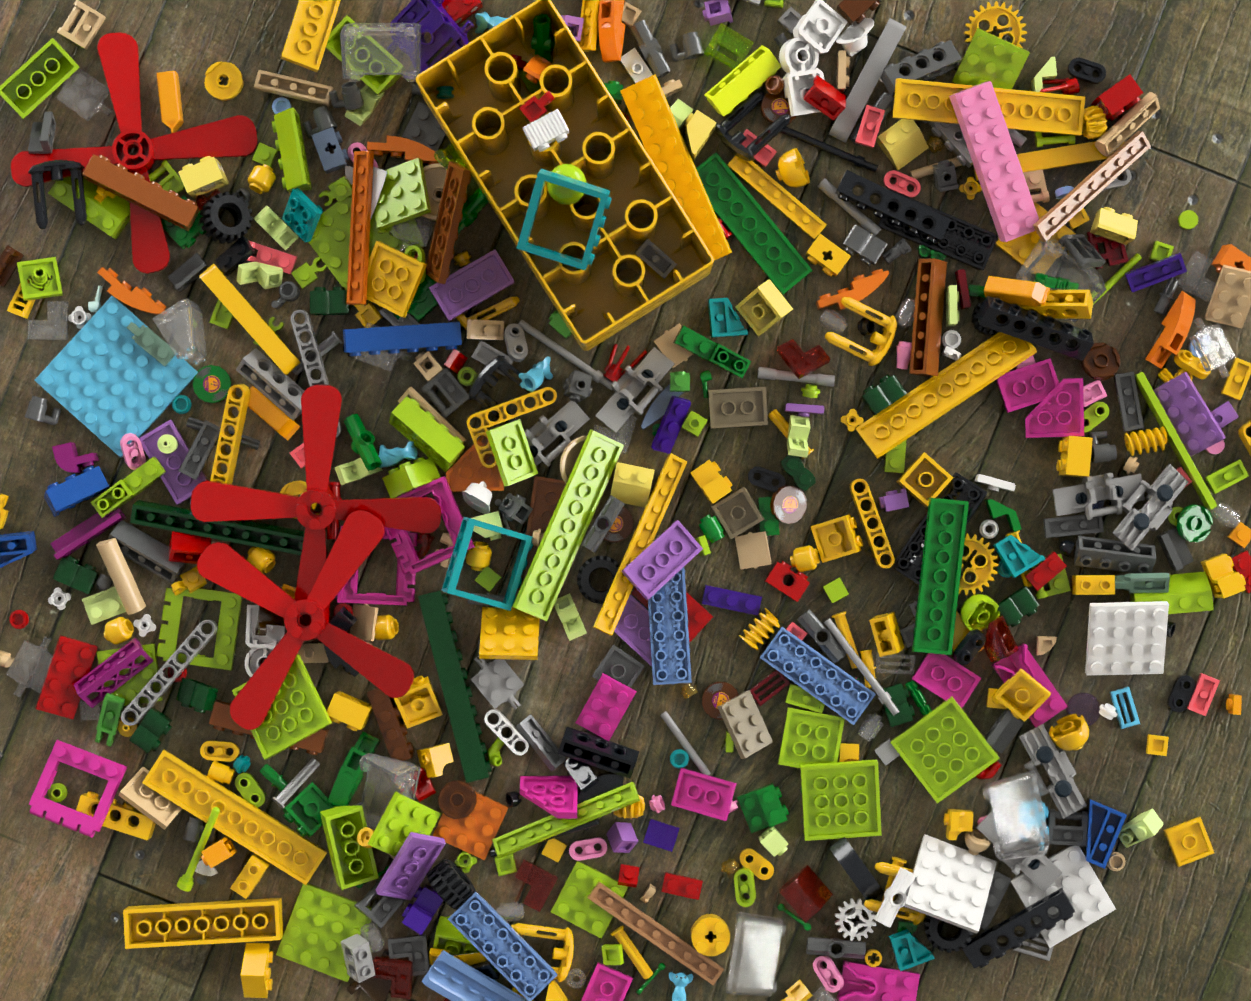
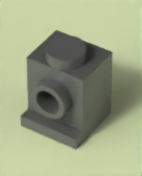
(947, 183)

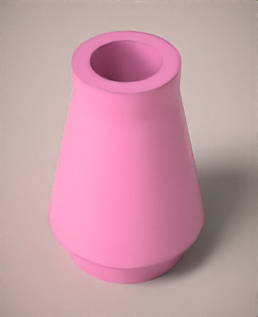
(903, 353)

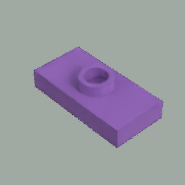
(803, 409)
(1224, 414)

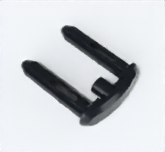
(735, 142)
(56, 168)
(485, 376)

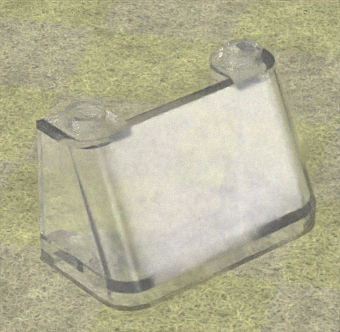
(381, 50)
(1056, 261)
(184, 330)
(382, 780)
(1018, 816)
(754, 955)

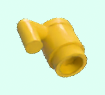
(220, 772)

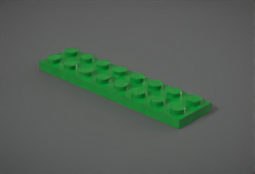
(752, 225)
(940, 576)

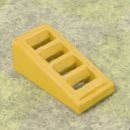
(15, 301)

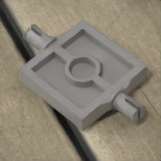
(497, 682)

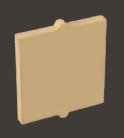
(671, 350)
(753, 550)
(366, 621)

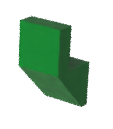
(996, 509)

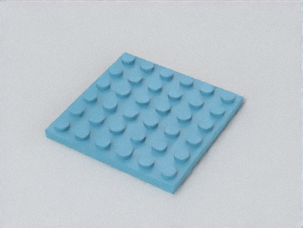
(112, 379)

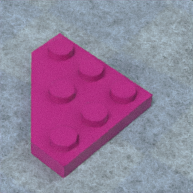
(1059, 412)
(552, 793)

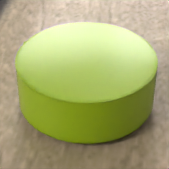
(1188, 220)

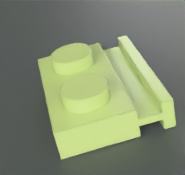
(952, 299)
(103, 605)

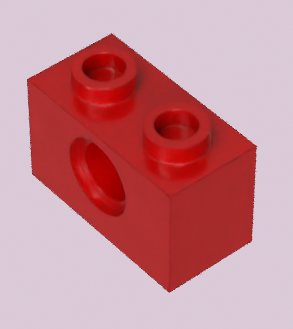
(776, 576)

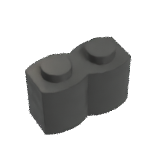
(864, 244)

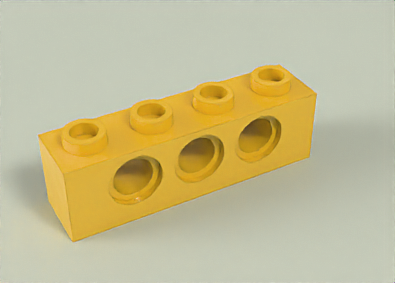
(1066, 304)
(143, 830)

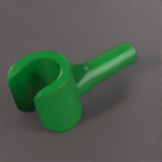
(705, 376)

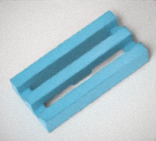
(1131, 703)

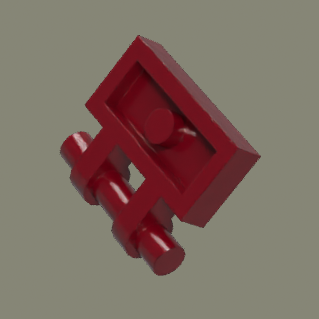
(1114, 251)

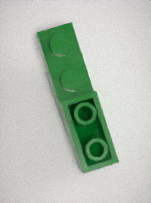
(712, 352)
(350, 772)

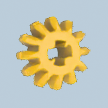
(1094, 122)
(632, 811)

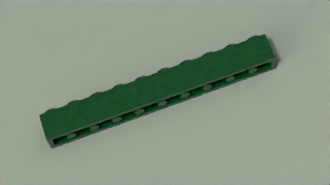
(235, 531)
(454, 686)

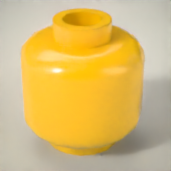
(261, 179)
(479, 556)
(261, 558)
(805, 558)
(386, 627)
(118, 630)

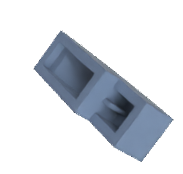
(659, 407)

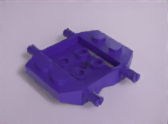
(440, 26)

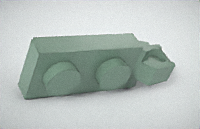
(152, 343)
(1143, 582)

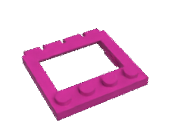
(451, 516)
(403, 593)
(89, 763)

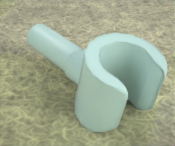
(94, 306)

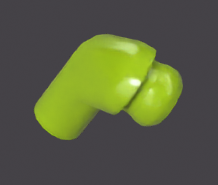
(494, 752)

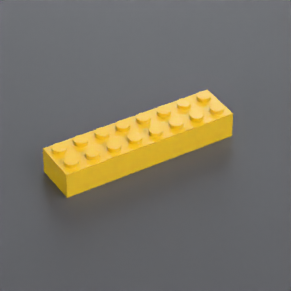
(203, 923)

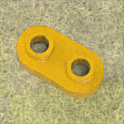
(1191, 364)
(220, 751)
(756, 864)

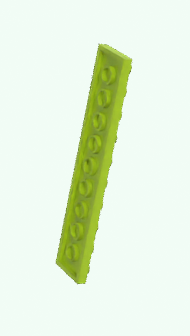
(568, 525)

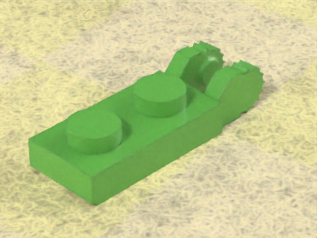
(109, 718)

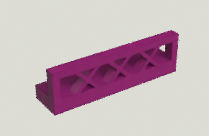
(85, 533)
(110, 670)

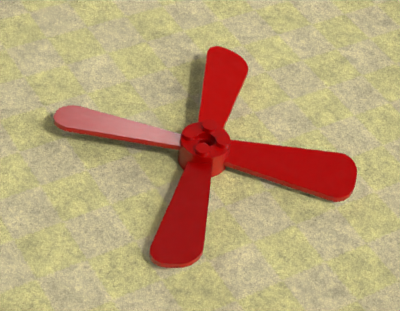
(217, 139)
(320, 419)
(352, 547)

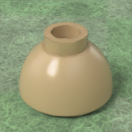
(976, 842)

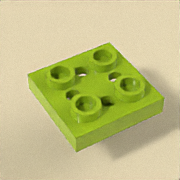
(39, 272)

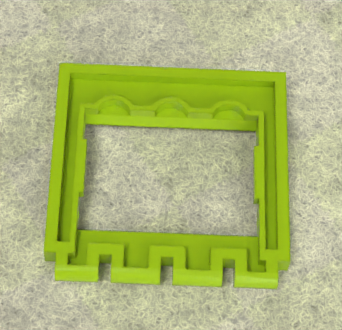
(226, 633)

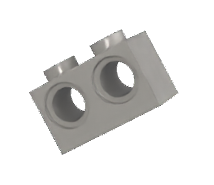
(358, 958)

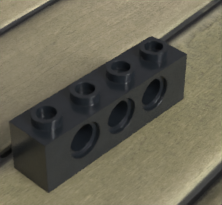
(598, 752)

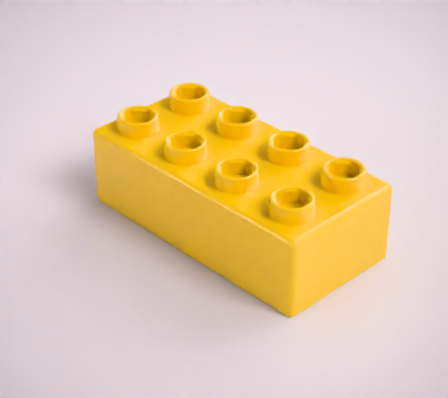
(489, 137)

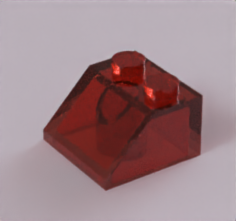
(806, 893)

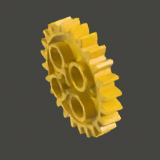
(990, 16)
(982, 573)

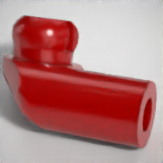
(990, 771)

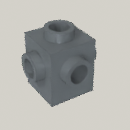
(578, 386)
(515, 508)

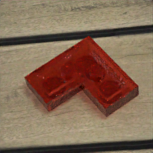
(801, 362)
(540, 881)
(399, 972)

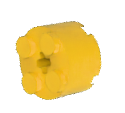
(718, 943)

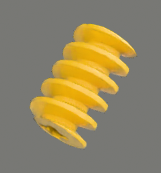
(1145, 440)
(760, 629)

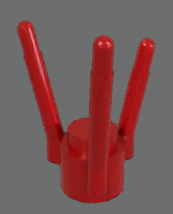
(1067, 86)
(614, 372)

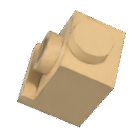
(422, 359)

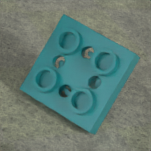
(304, 212)

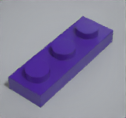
(1156, 272)
(671, 424)
(731, 600)

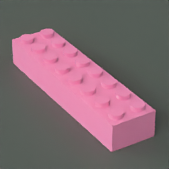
(995, 161)

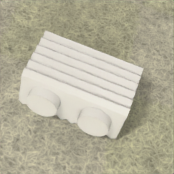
(546, 130)

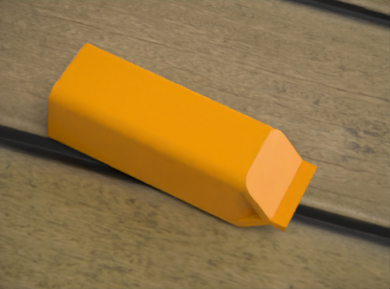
(170, 99)
(1016, 291)
(272, 414)

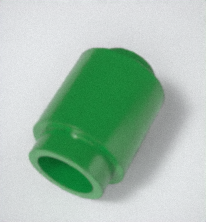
(711, 528)

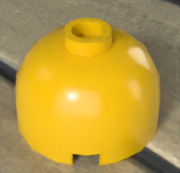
(792, 169)
(1070, 732)

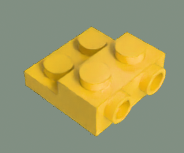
(837, 538)
(1022, 695)
(419, 703)

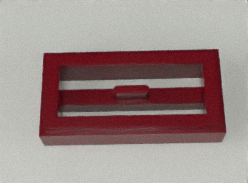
(962, 287)
(769, 696)

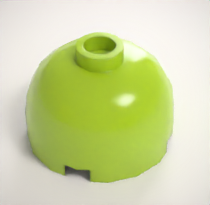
(562, 194)
(979, 612)

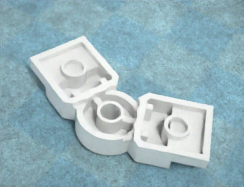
(812, 37)
(260, 645)

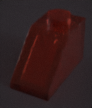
(999, 640)

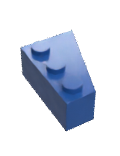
(75, 489)
(16, 546)
(1102, 832)

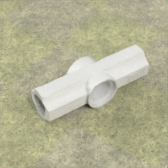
(889, 907)

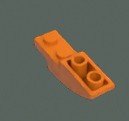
(611, 29)
(535, 68)
(401, 146)
(861, 288)
(137, 298)
(1176, 329)

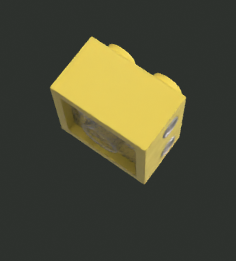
(203, 176)

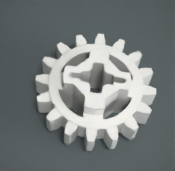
(853, 928)

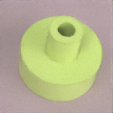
(172, 444)

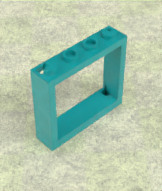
(599, 221)
(459, 554)

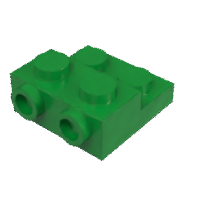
(181, 236)
(763, 807)
(306, 810)

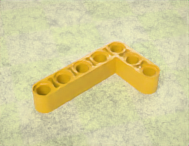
(504, 416)

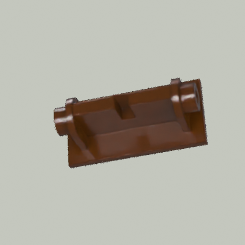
(8, 264)

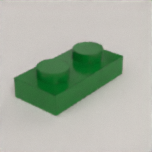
(770, 523)

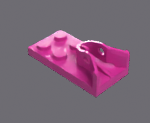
(1009, 666)
(877, 983)

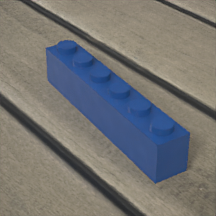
(402, 337)

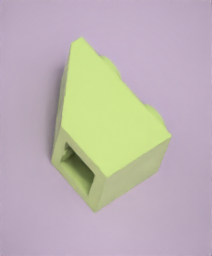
(1140, 828)

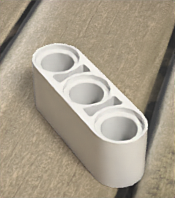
(497, 729)

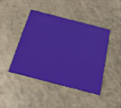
(661, 835)

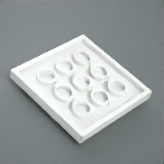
(1126, 638)
(950, 884)
(1080, 886)

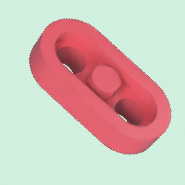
(901, 184)

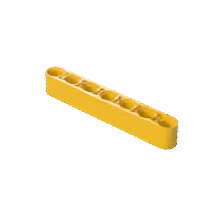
(249, 319)
(226, 438)

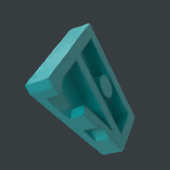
(723, 319)
(1016, 556)
(909, 950)

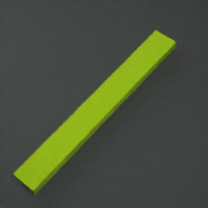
(1175, 441)
(551, 826)

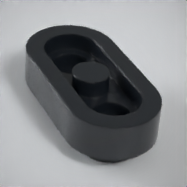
(1086, 70)
(766, 479)
(969, 647)
(1181, 693)

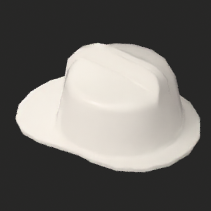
(855, 36)
(478, 497)

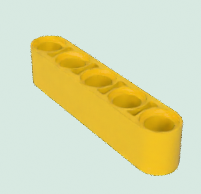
(878, 530)

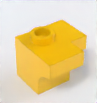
(435, 758)
(957, 822)

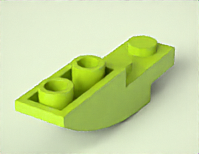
(128, 487)

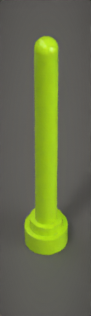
(186, 881)

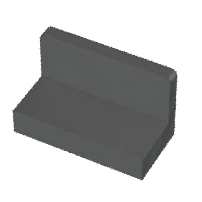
(42, 135)
(188, 272)
(1175, 549)
(1003, 731)

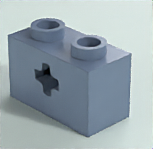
(322, 142)

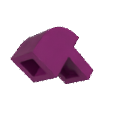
(68, 459)

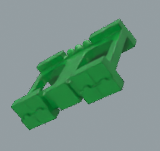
(1053, 282)

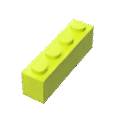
(743, 81)

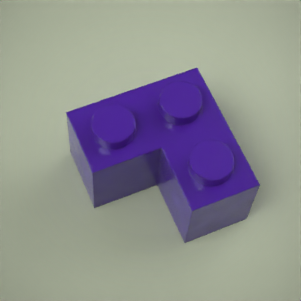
(422, 911)

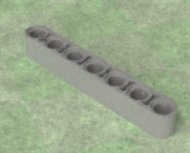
(867, 80)
(311, 345)
(161, 677)

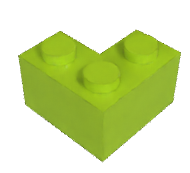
(410, 476)

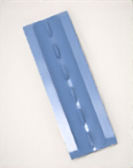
(670, 633)
(817, 675)
(502, 946)
(464, 983)

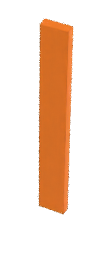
(360, 227)

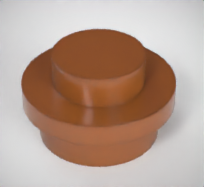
(774, 84)

